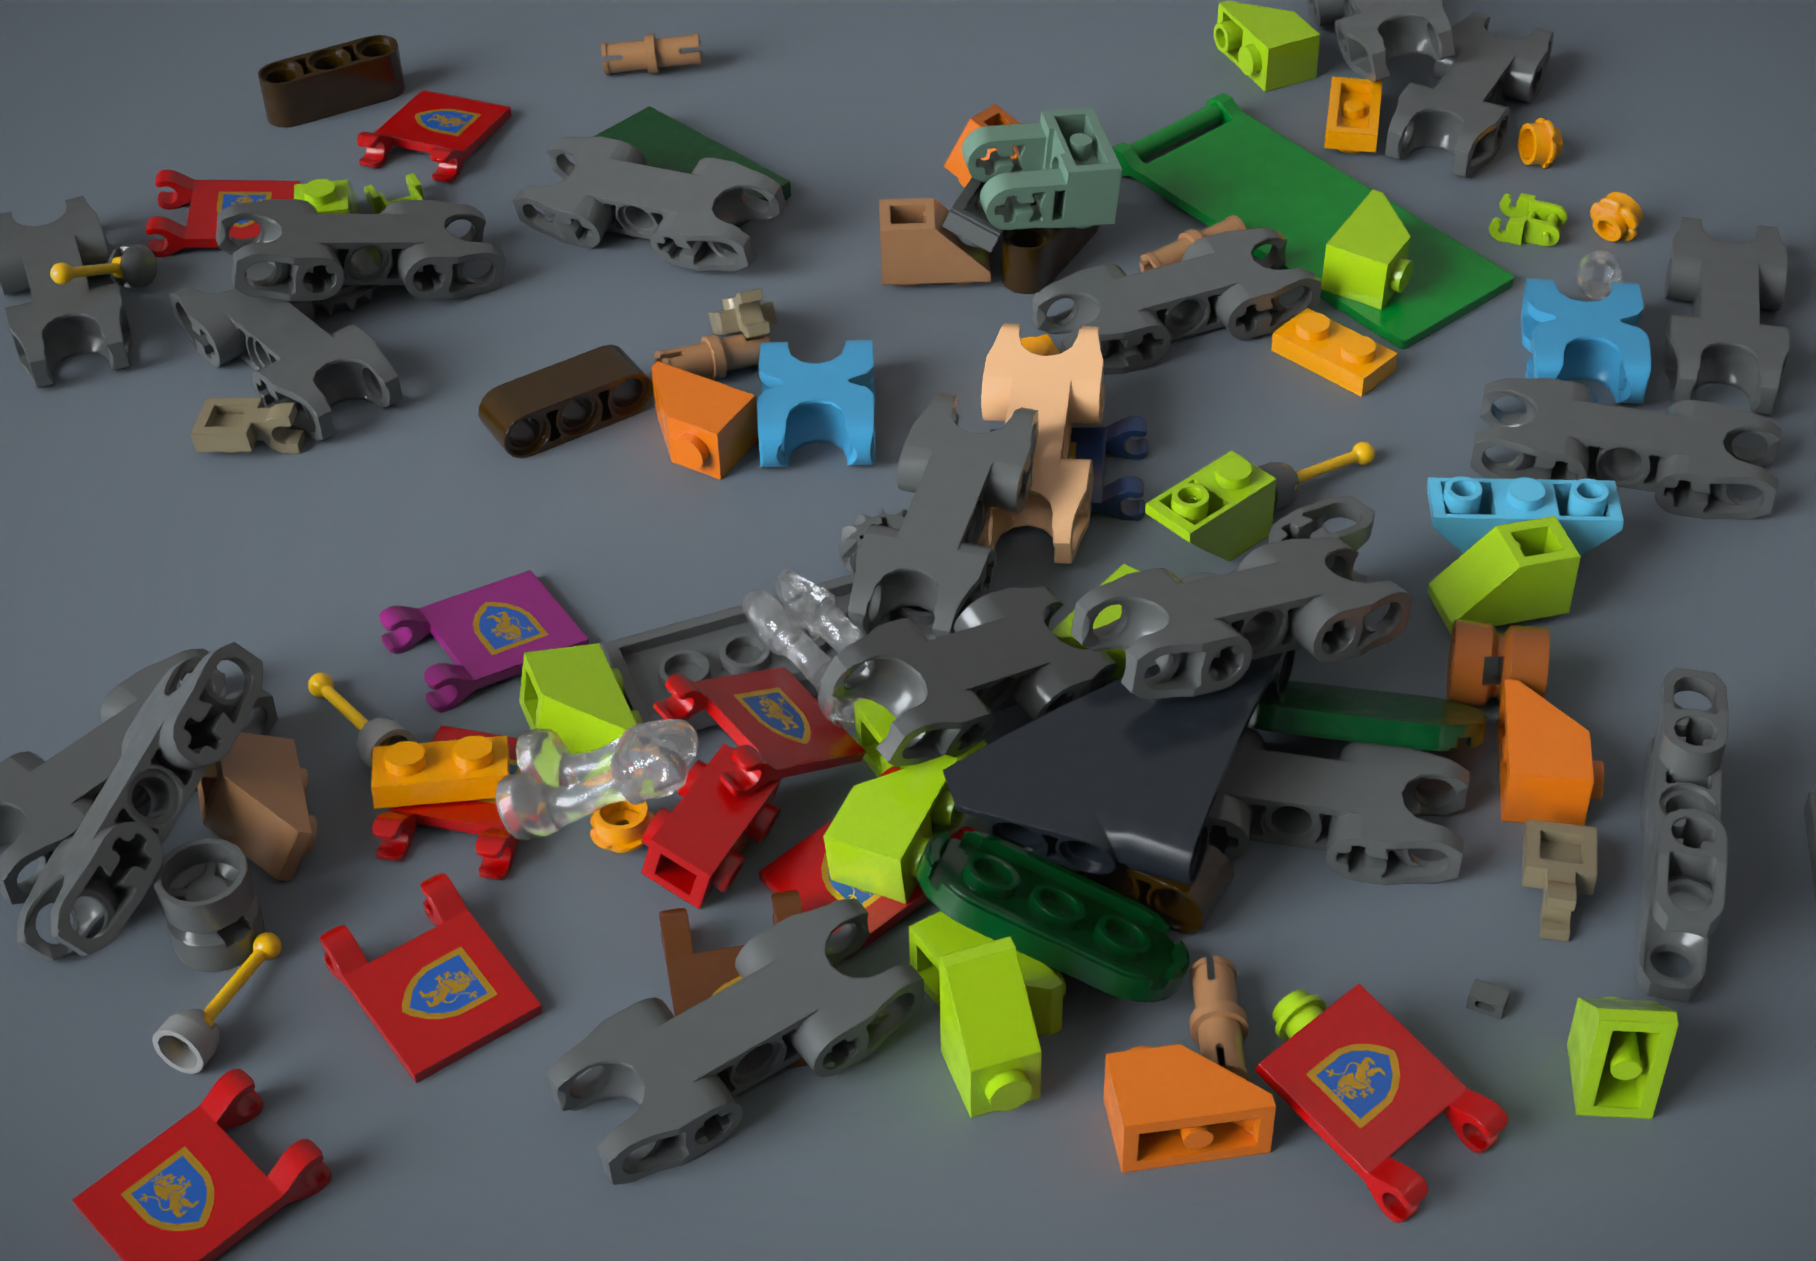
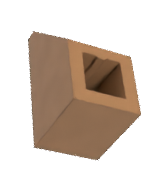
(921, 250)
(260, 803)

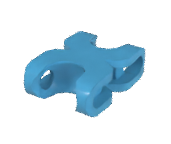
(1587, 338)
(816, 403)

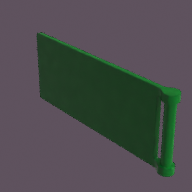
(1283, 187)

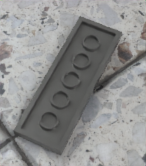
(715, 648)

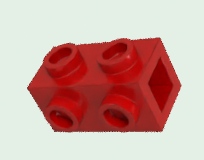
(704, 834)

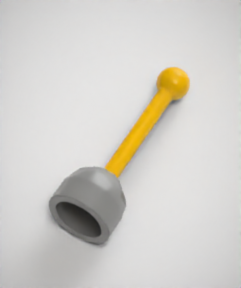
(372, 733)
(191, 1035)

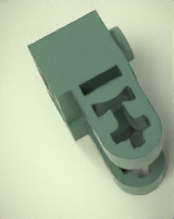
(1058, 159)

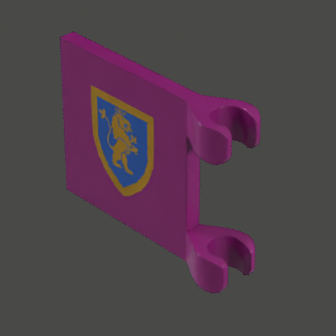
(482, 634)

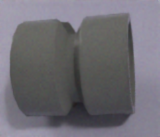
(209, 904)

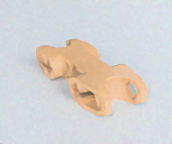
(1065, 393)

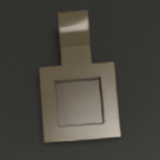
(744, 314)
(238, 422)
(1561, 863)

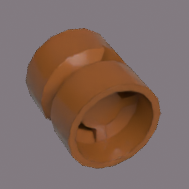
(1521, 654)

